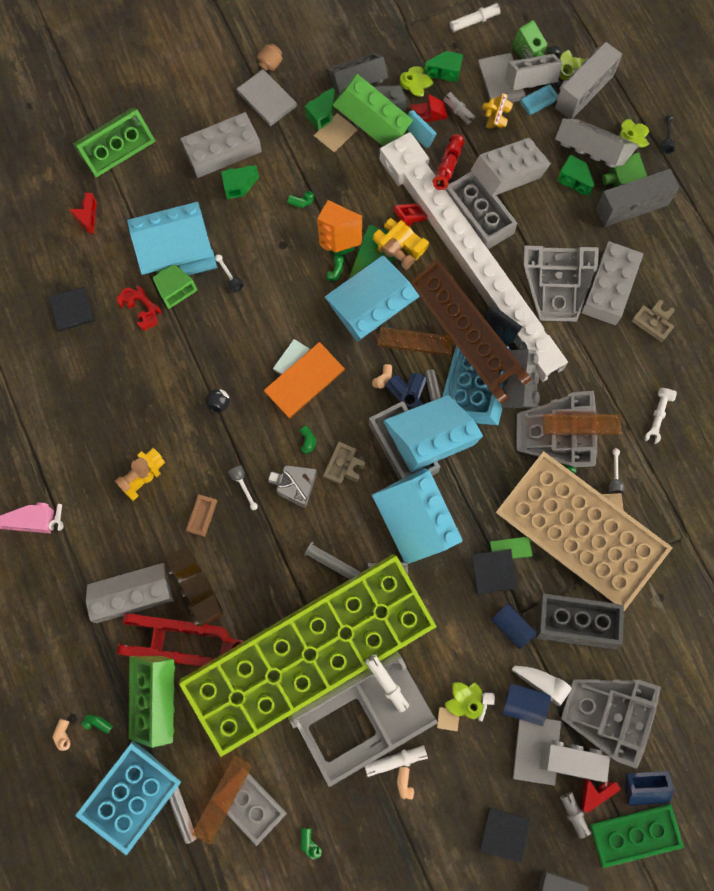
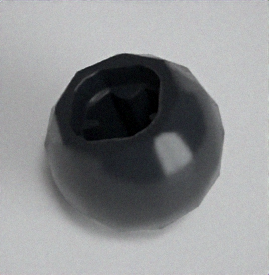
(217, 400)

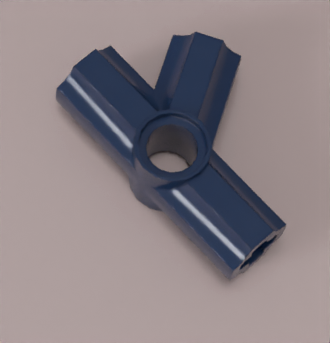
(410, 391)

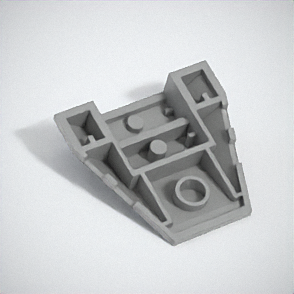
(559, 279)
(565, 449)
(613, 715)

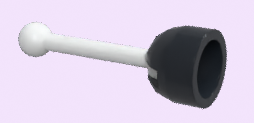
(234, 283)

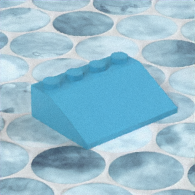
(169, 238)
(371, 297)
(471, 392)
(432, 432)
(417, 516)
(128, 798)

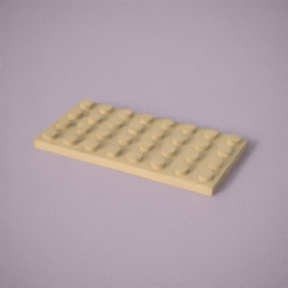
(584, 530)

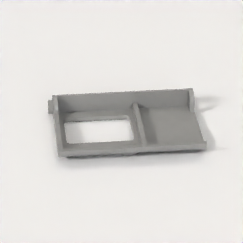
(391, 726)

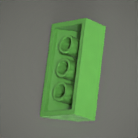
(372, 111)
(114, 142)
(151, 700)

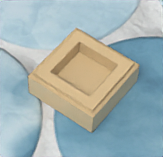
(447, 720)

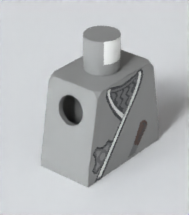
(294, 484)

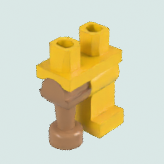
(400, 238)
(142, 472)

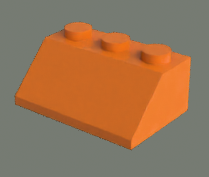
(339, 228)

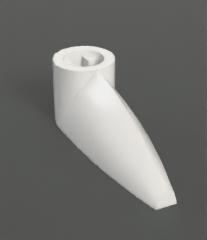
(544, 683)

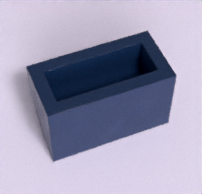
(513, 626)
(526, 704)
(648, 788)

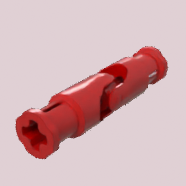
(449, 160)

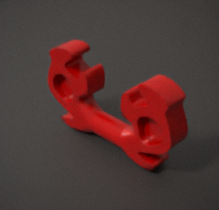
(149, 318)

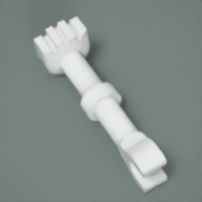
(665, 395)

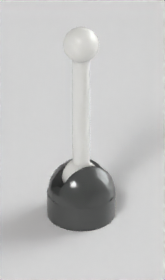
(237, 474)
(616, 485)

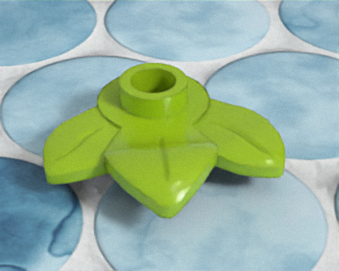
(569, 65)
(415, 81)
(634, 133)
(463, 699)

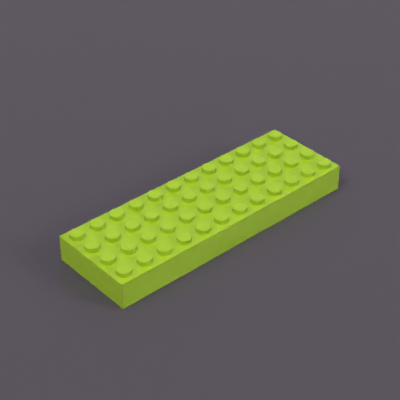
(306, 654)

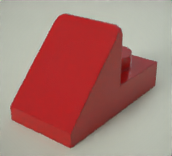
(430, 111)
(409, 213)
(87, 214)
(592, 798)

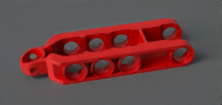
(160, 626)

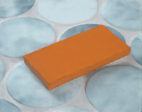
(304, 380)

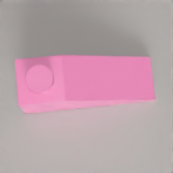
(28, 518)

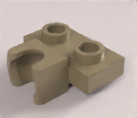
(654, 321)
(343, 464)

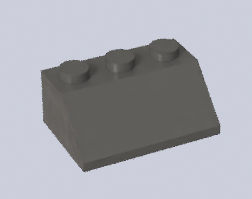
(369, 67)

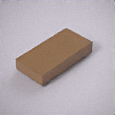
(201, 516)

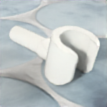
(57, 519)
(487, 698)

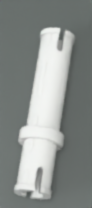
(480, 15)
(391, 690)
(397, 760)

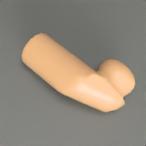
(380, 381)
(60, 736)
(402, 782)

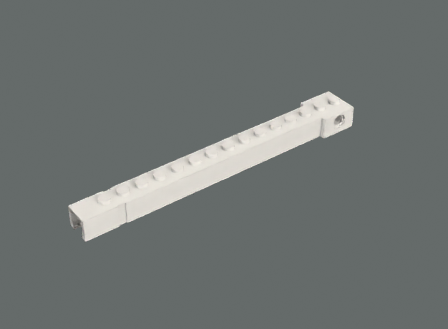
(410, 166)

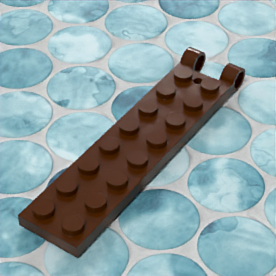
(468, 328)

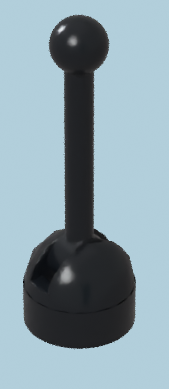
(556, 51)
(668, 144)

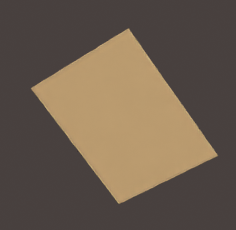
(336, 132)

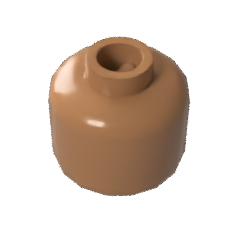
(269, 57)

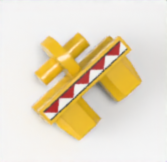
(494, 111)

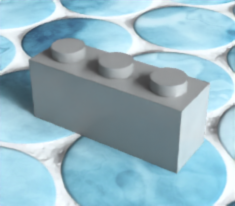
(533, 71)
(575, 761)

